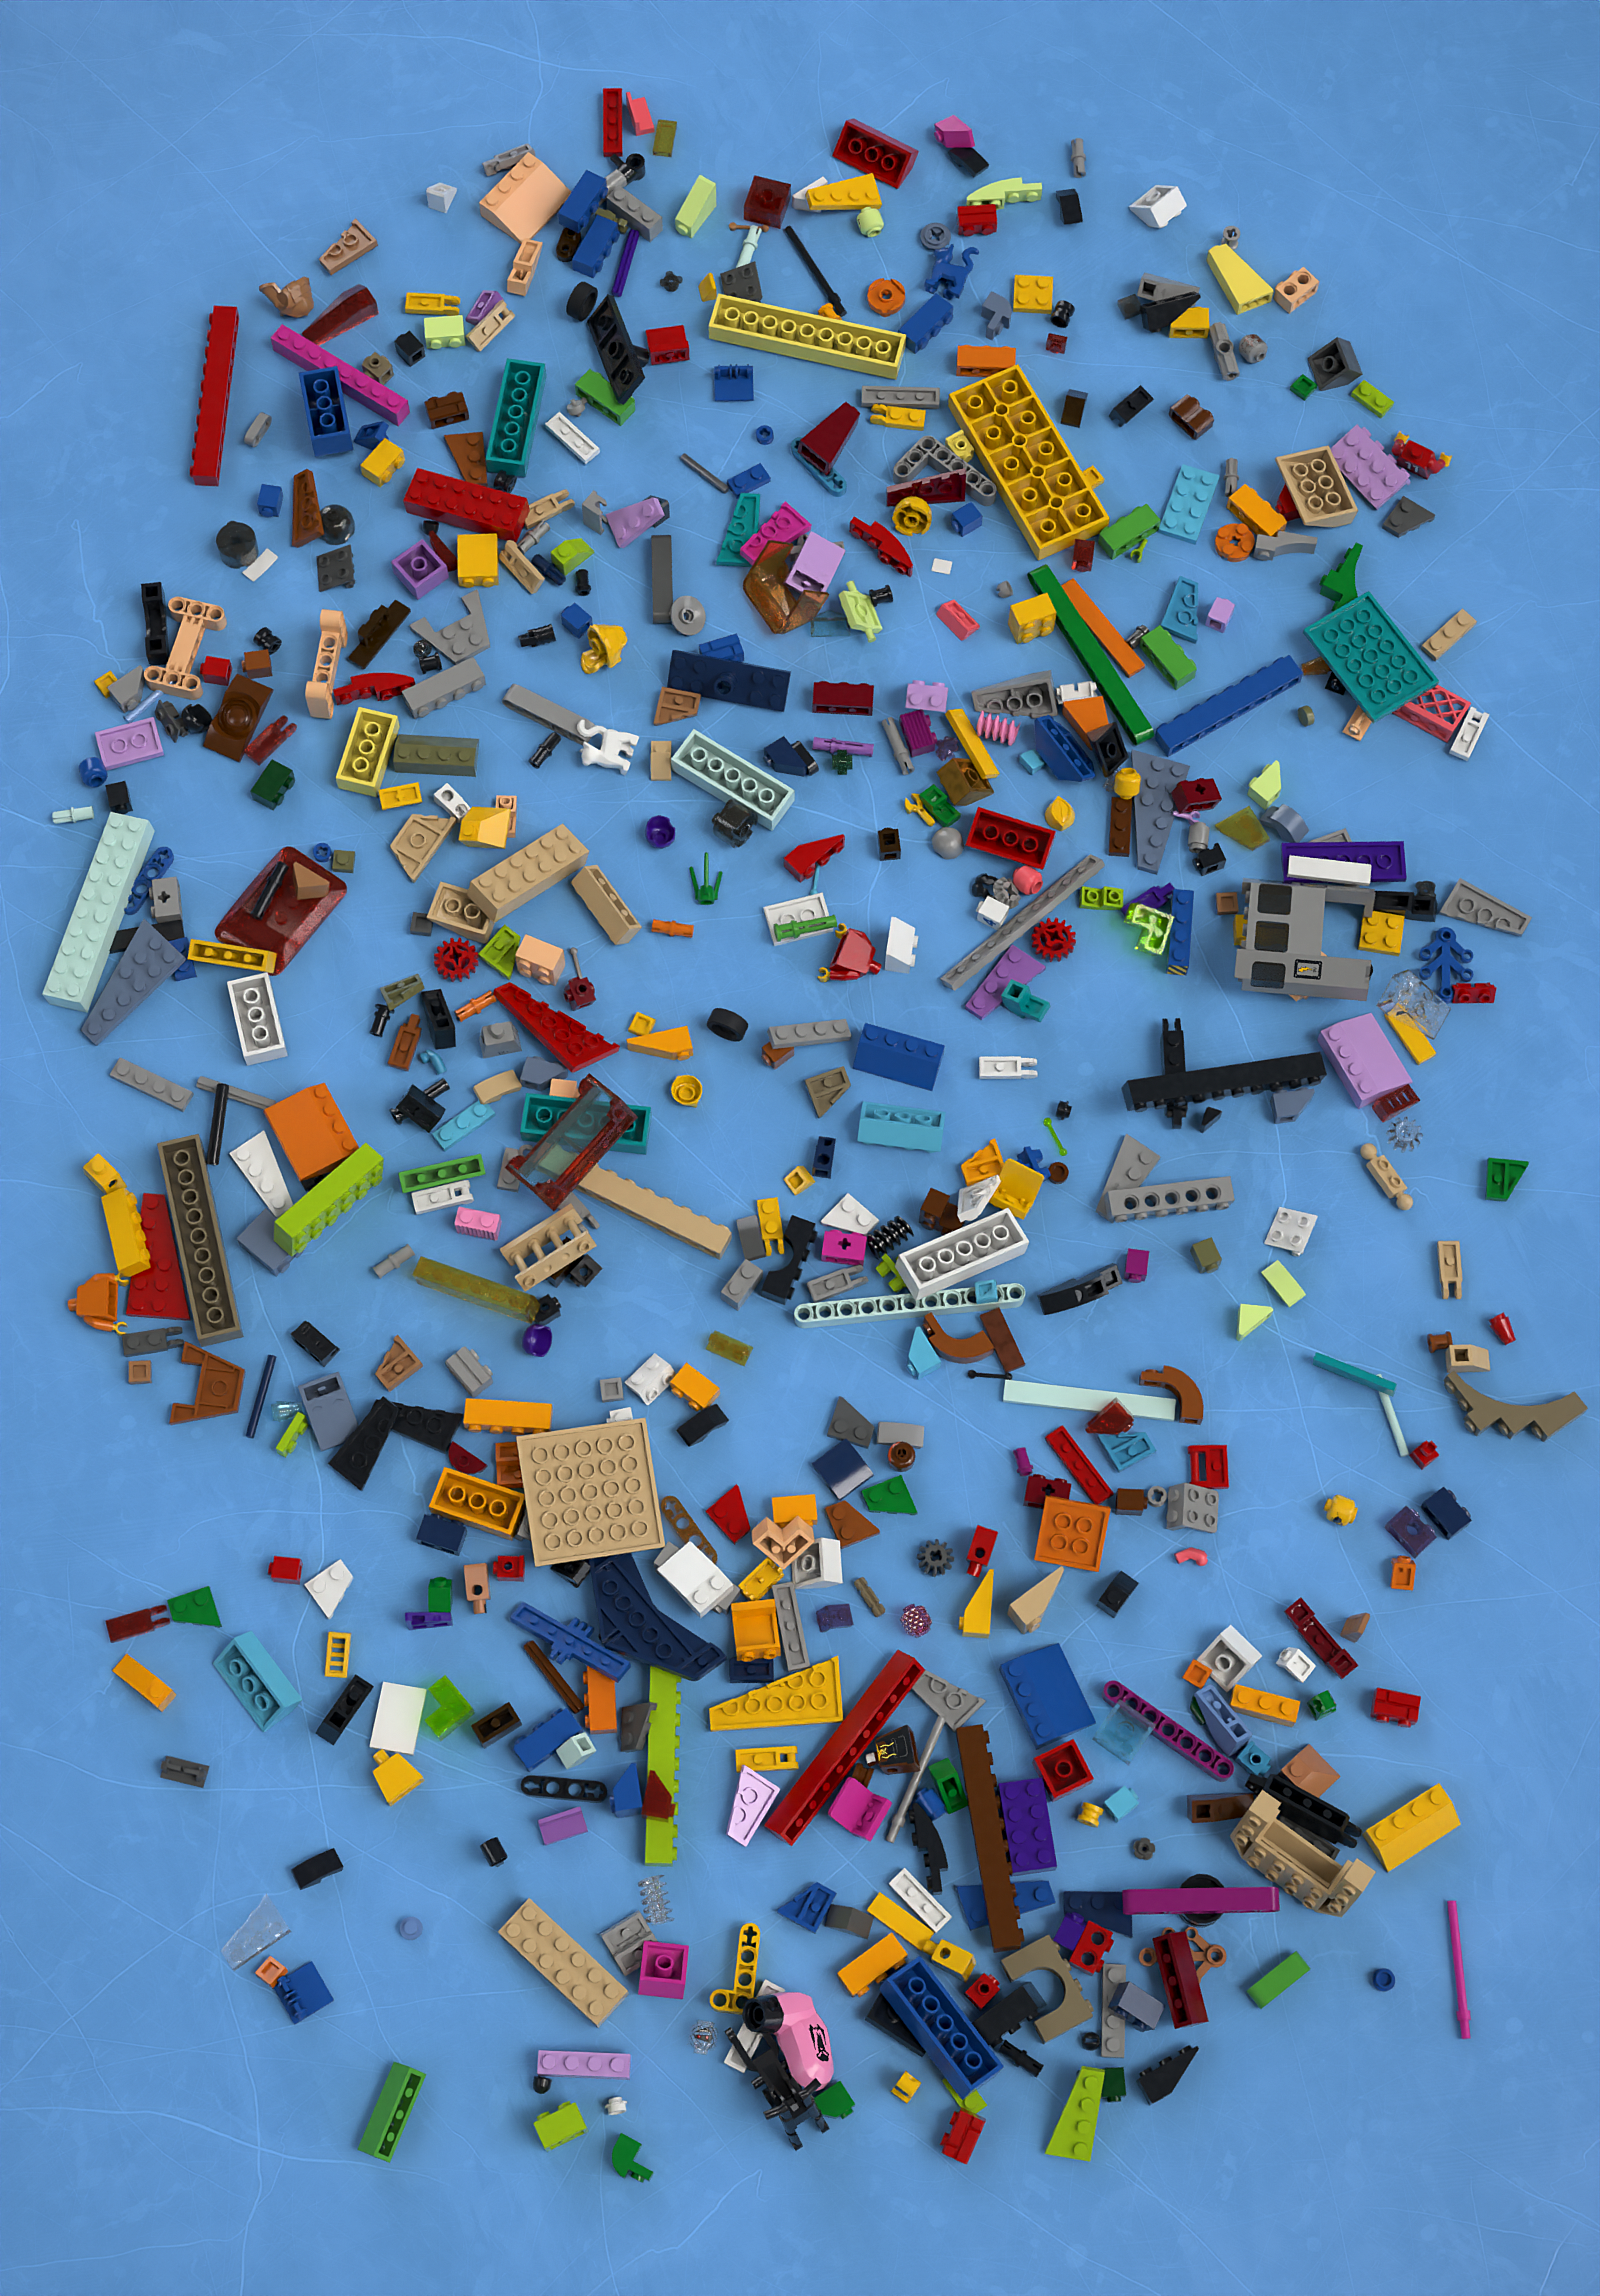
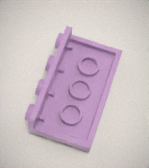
(1368, 466)

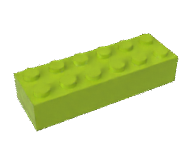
(328, 1200)

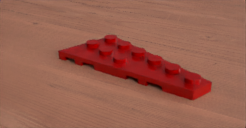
(160, 1289)

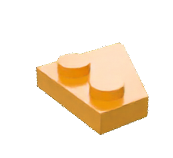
(983, 1164)

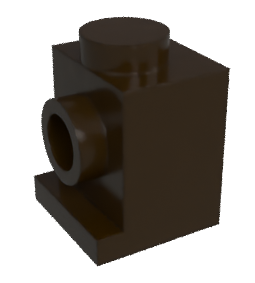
(891, 851)

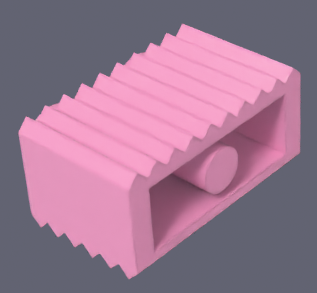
(478, 1223)

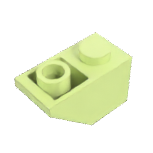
(1267, 787)

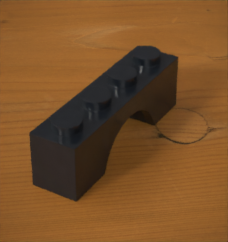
(156, 623)
(780, 1283)

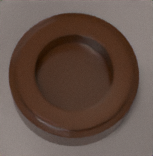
(1059, 1173)

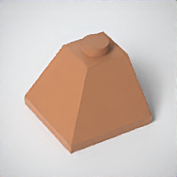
(1309, 1772)

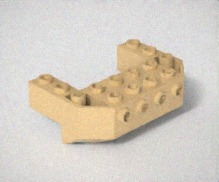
(1295, 1862)

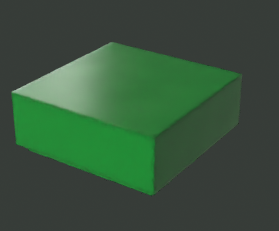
(1303, 387)

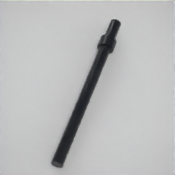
(833, 298)

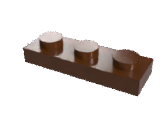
(1120, 827)

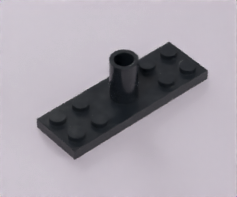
(619, 356)

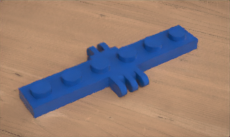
(570, 1641)

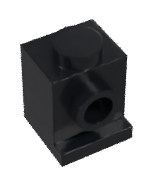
(1209, 860)
(592, 1270)
(545, 1317)

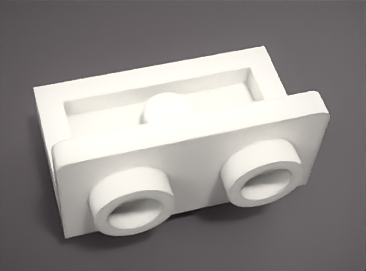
(651, 1379)

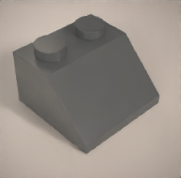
(1335, 365)

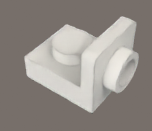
(1296, 1663)

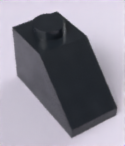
(1117, 1594)

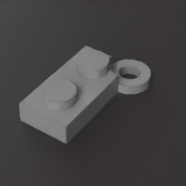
(506, 1180)

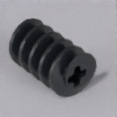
(888, 1235)

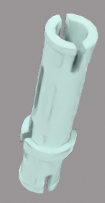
(749, 246)

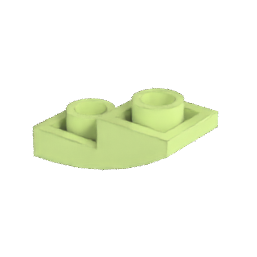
(1283, 1283)

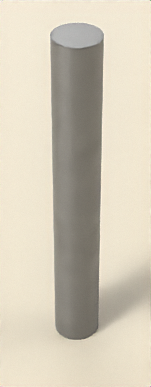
(704, 473)

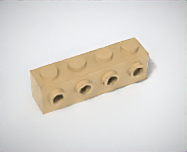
(606, 904)

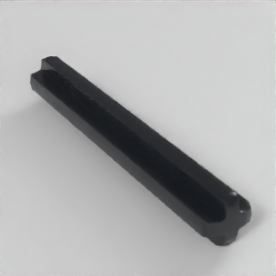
(217, 1125)

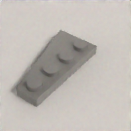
(1129, 1170)

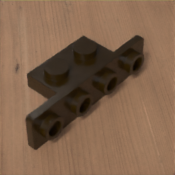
(377, 632)

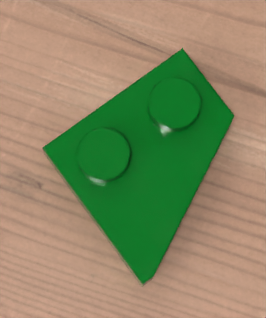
(1502, 1177)

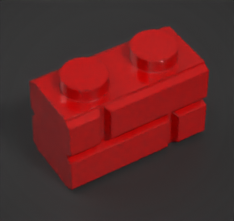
(976, 219)
(1395, 1707)
(963, 2135)

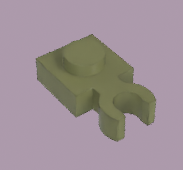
(622, 228)

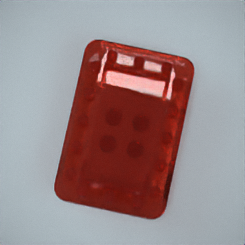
(287, 921)

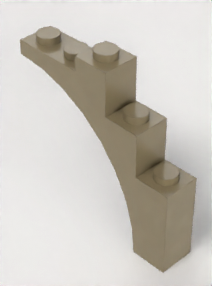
(1512, 1419)

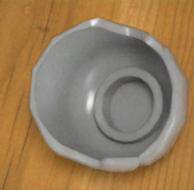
(948, 842)

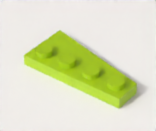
(1077, 2124)

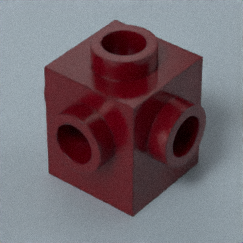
(579, 993)

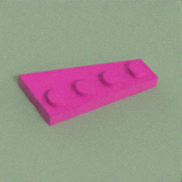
(783, 526)

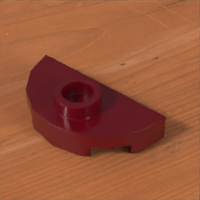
(465, 1461)

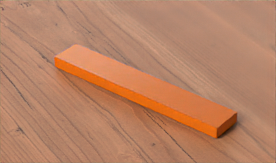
(1103, 630)

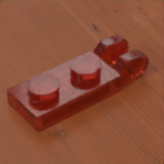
(269, 740)
(135, 1623)

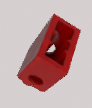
(984, 1540)

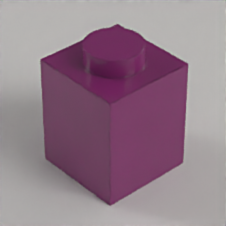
(1136, 1265)

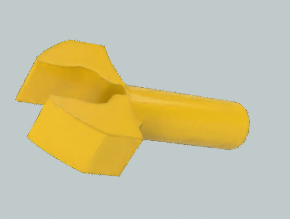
(919, 809)

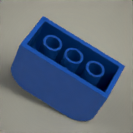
(326, 411)

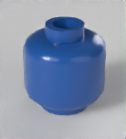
(93, 772)

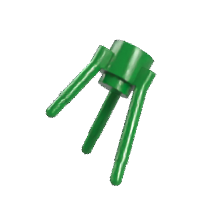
(705, 894)

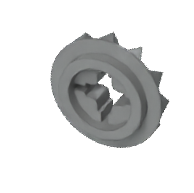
(1001, 894)

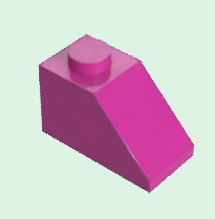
(953, 133)

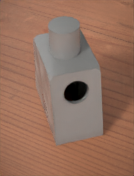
(499, 1039)

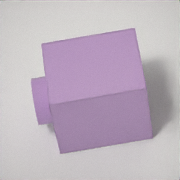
(1220, 614)

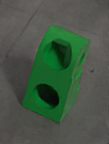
(1322, 1705)

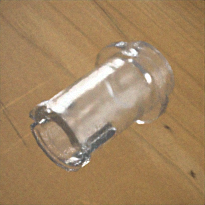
(1110, 781)

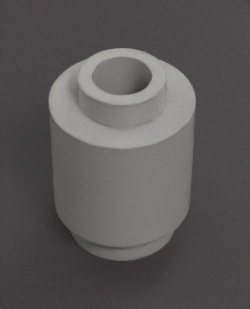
(1198, 837)

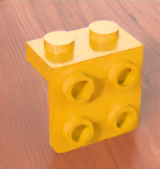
(1017, 1188)

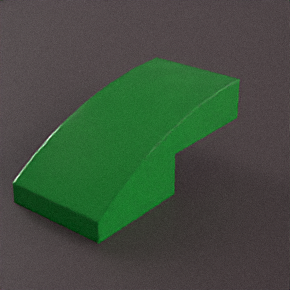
(937, 805)

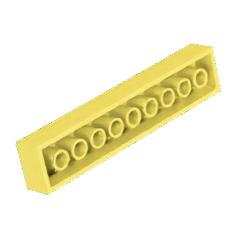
(807, 336)

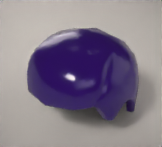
(660, 832)
(537, 1340)

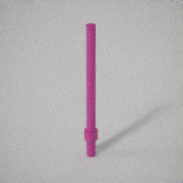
(1463, 2014)

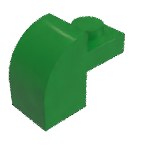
(623, 2159)

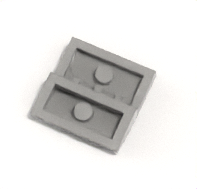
(626, 1941)

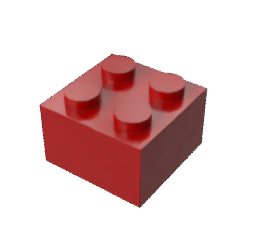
(1063, 1770)

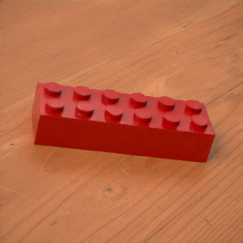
(466, 505)

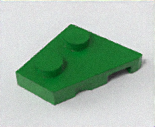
(889, 1497)
(195, 1608)

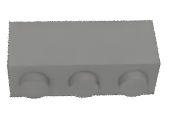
(637, 214)

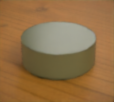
(1306, 715)

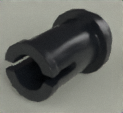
(583, 587)

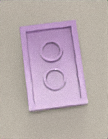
(129, 743)

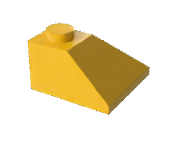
(485, 827)

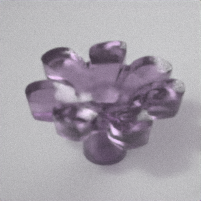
(946, 748)

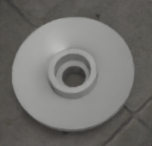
(694, 615)

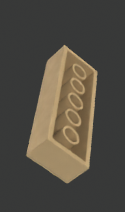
(528, 873)
(563, 1962)

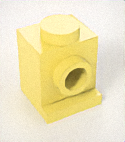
(957, 441)

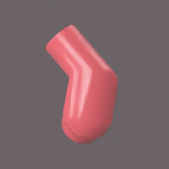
(1192, 1553)

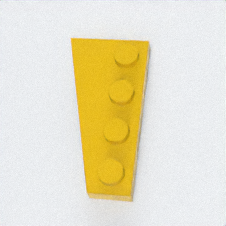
(845, 195)

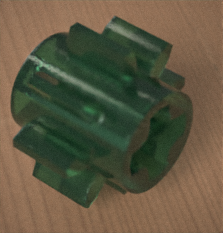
(842, 762)

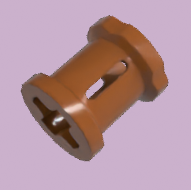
(1438, 1342)

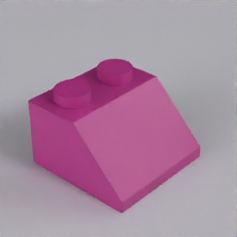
(663, 1970)

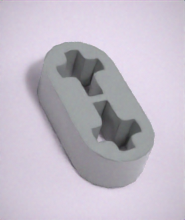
(258, 429)

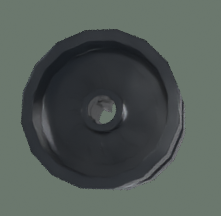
(1201, 1881)

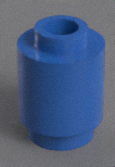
(930, 1803)

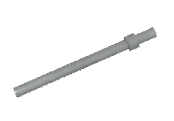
(899, 1819)

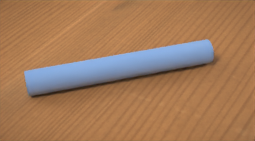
(144, 705)

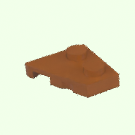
(849, 1524)

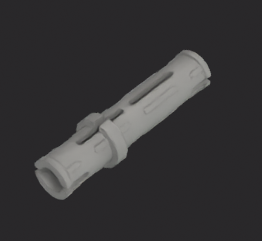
(901, 753)

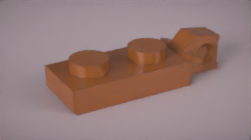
(406, 1044)

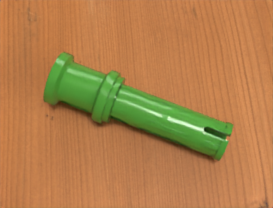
(793, 926)

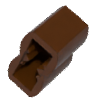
(1191, 416)

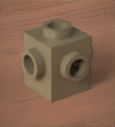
(378, 368)

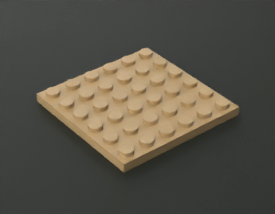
(590, 1492)

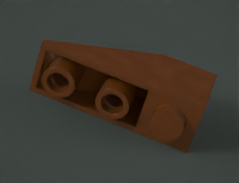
(1218, 1806)

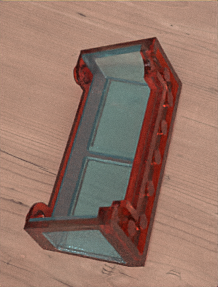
(573, 1143)

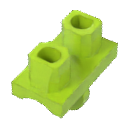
(885, 1268)

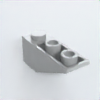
(1158, 288)

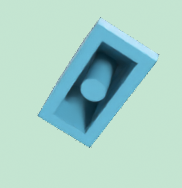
(922, 1357)

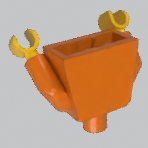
(98, 1301)

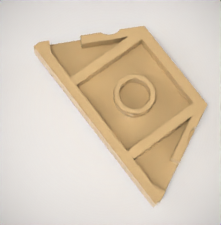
(420, 841)

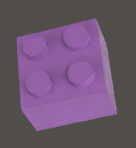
(420, 569)

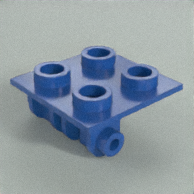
(733, 383)
(303, 1992)

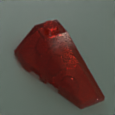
(344, 313)

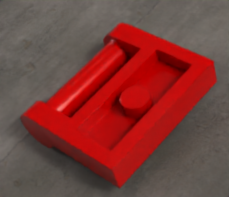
(1215, 1466)

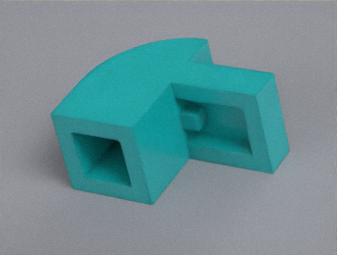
(1019, 1000)

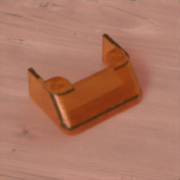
(772, 598)

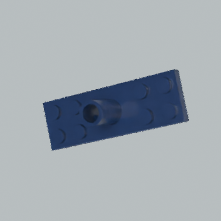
(748, 682)

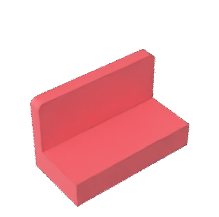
(639, 115)

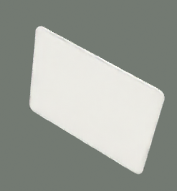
(941, 566)

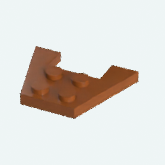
(217, 1390)

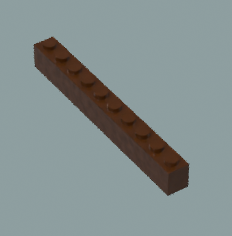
(988, 1838)

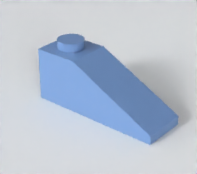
(1222, 1721)

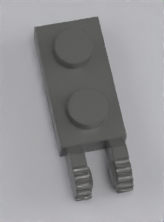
(151, 1341)

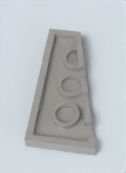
(1483, 909)

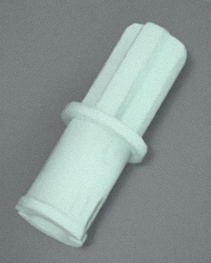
(73, 815)

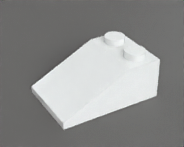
(696, 1579)

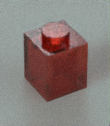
(1083, 555)

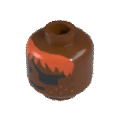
(900, 1463)

